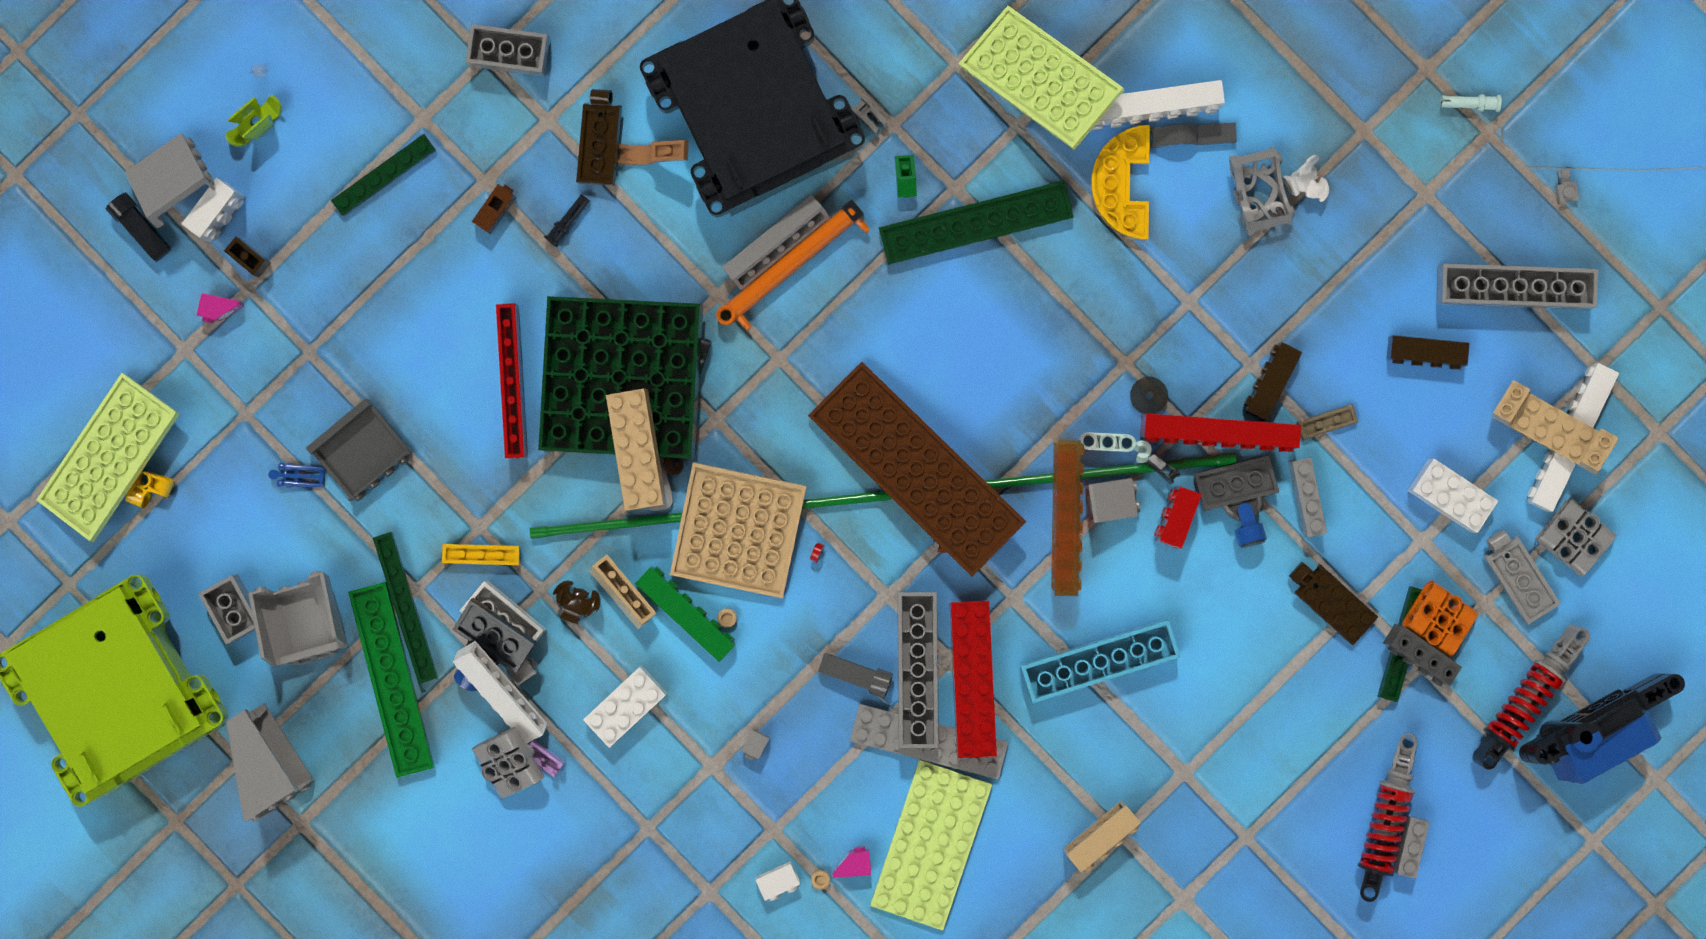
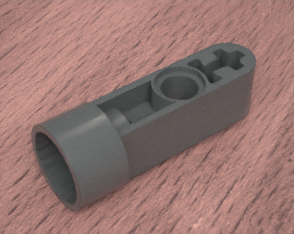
(875, 681)

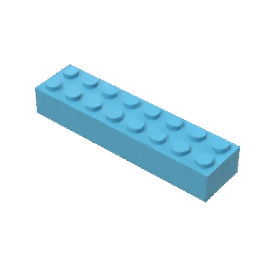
(1100, 660)

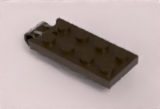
(599, 140)
(1333, 602)

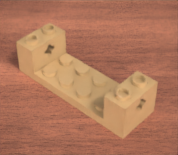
(1554, 428)

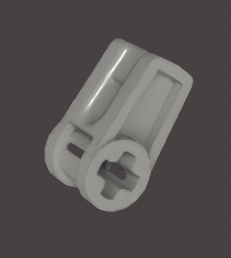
(868, 109)

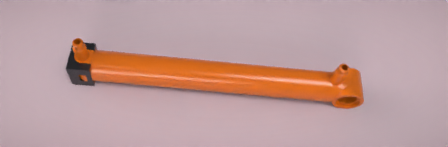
(791, 262)

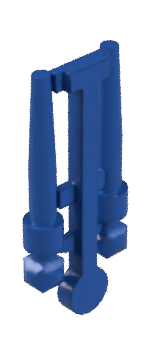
(274, 474)

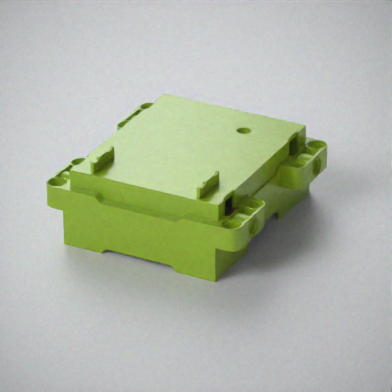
(112, 701)

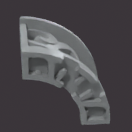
(1240, 172)

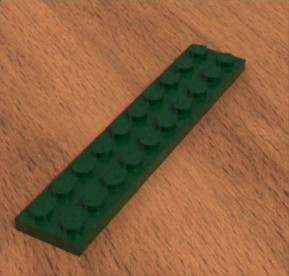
(976, 222)

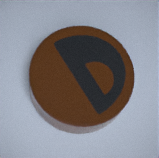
(673, 465)

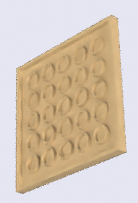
(737, 530)

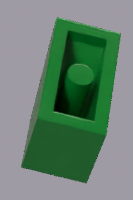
(905, 176)

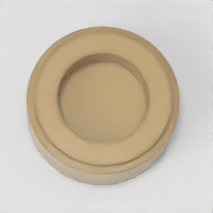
(727, 617)
(820, 879)

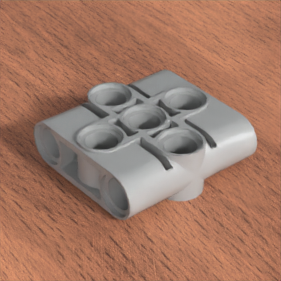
(1577, 552)
(508, 762)

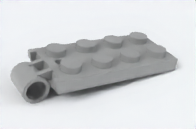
(1520, 577)

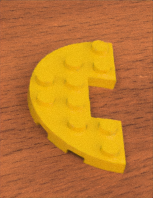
(1112, 182)

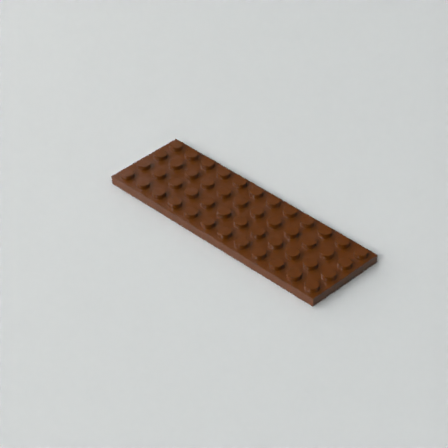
(917, 469)

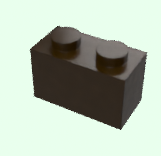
(247, 256)

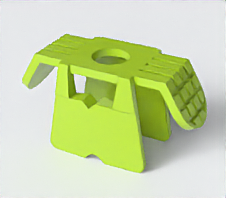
(244, 131)

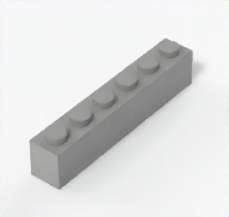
(776, 242)

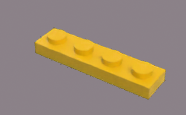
(480, 554)

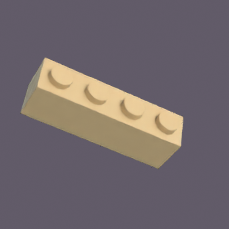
(622, 591)

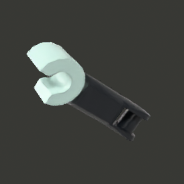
(1155, 462)

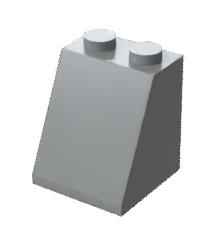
(1112, 500)

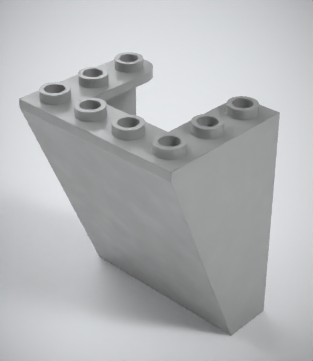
(264, 763)

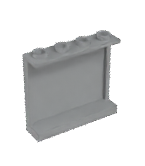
(168, 177)

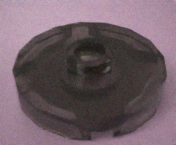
(1141, 402)

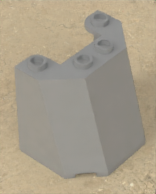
(297, 622)

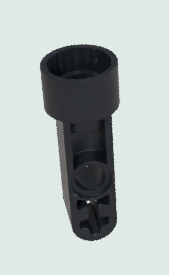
(125, 211)

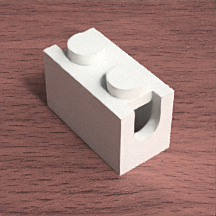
(778, 881)

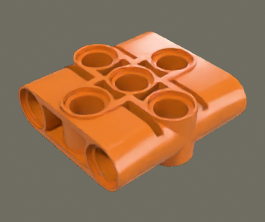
(1442, 635)

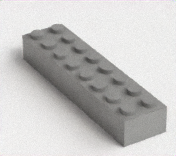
(1517, 286)
(917, 670)

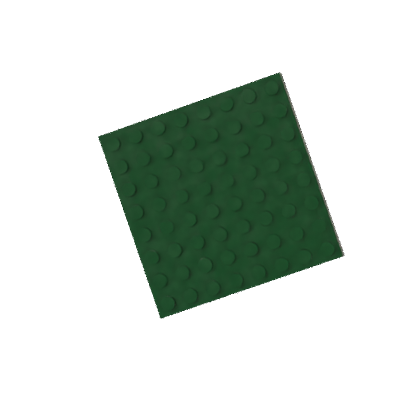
(618, 348)

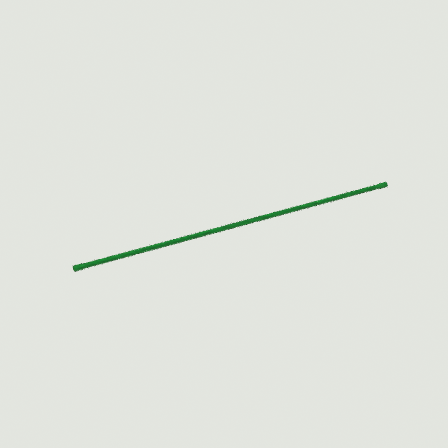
(1220, 460)

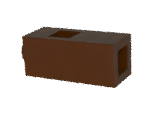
(494, 208)

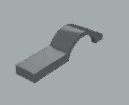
(1193, 134)

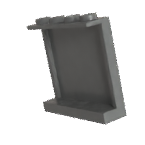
(360, 450)

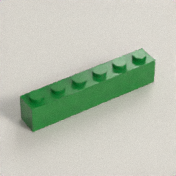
(685, 614)

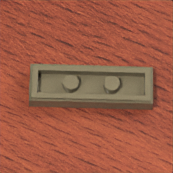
(1327, 421)

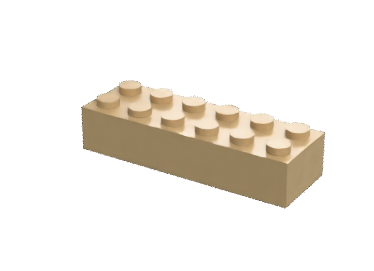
(636, 449)

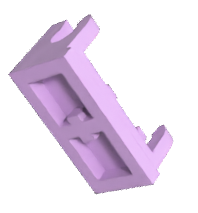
(546, 759)

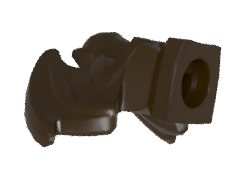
(575, 603)

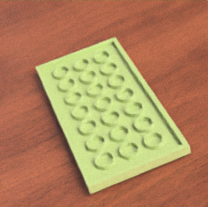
(1041, 77)
(107, 457)
(931, 844)

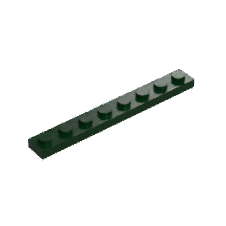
(405, 607)

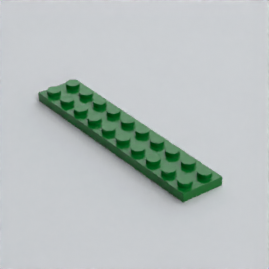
(391, 679)

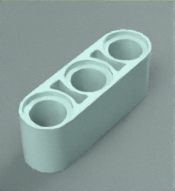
(1116, 442)

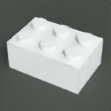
(213, 210)

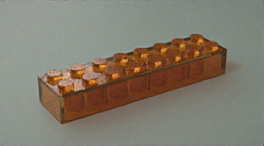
(1065, 516)

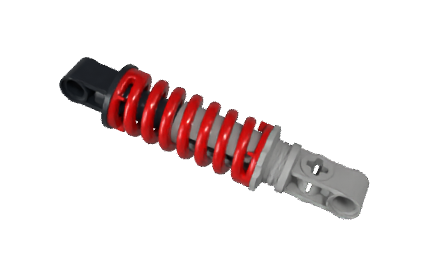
(1540, 681)
(1388, 819)

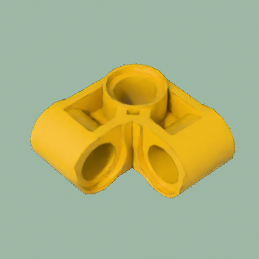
(140, 494)

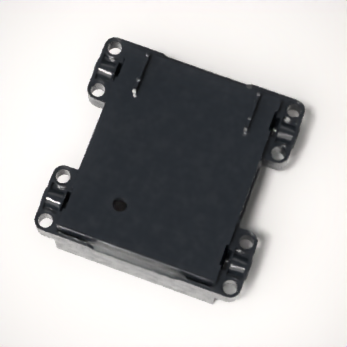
(756, 110)

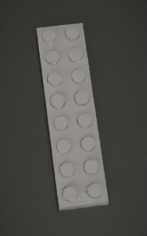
(880, 730)

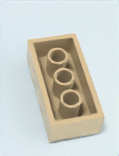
(1102, 836)

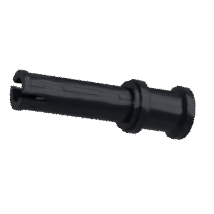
(582, 201)

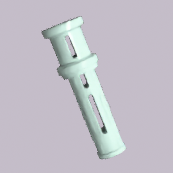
(1481, 102)

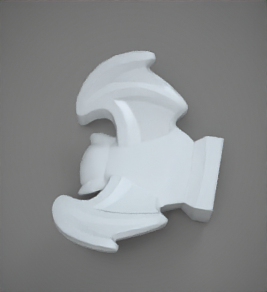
(1304, 181)

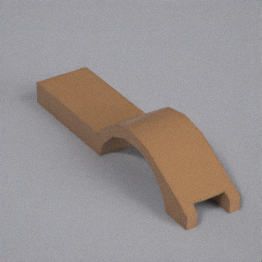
(656, 152)

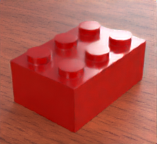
(1177, 517)

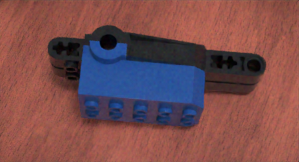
(1602, 731)

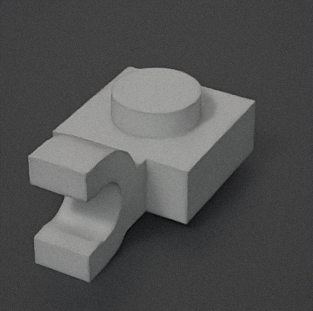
(1567, 190)

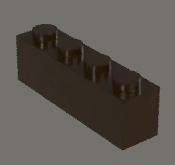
(1427, 351)
(1272, 382)

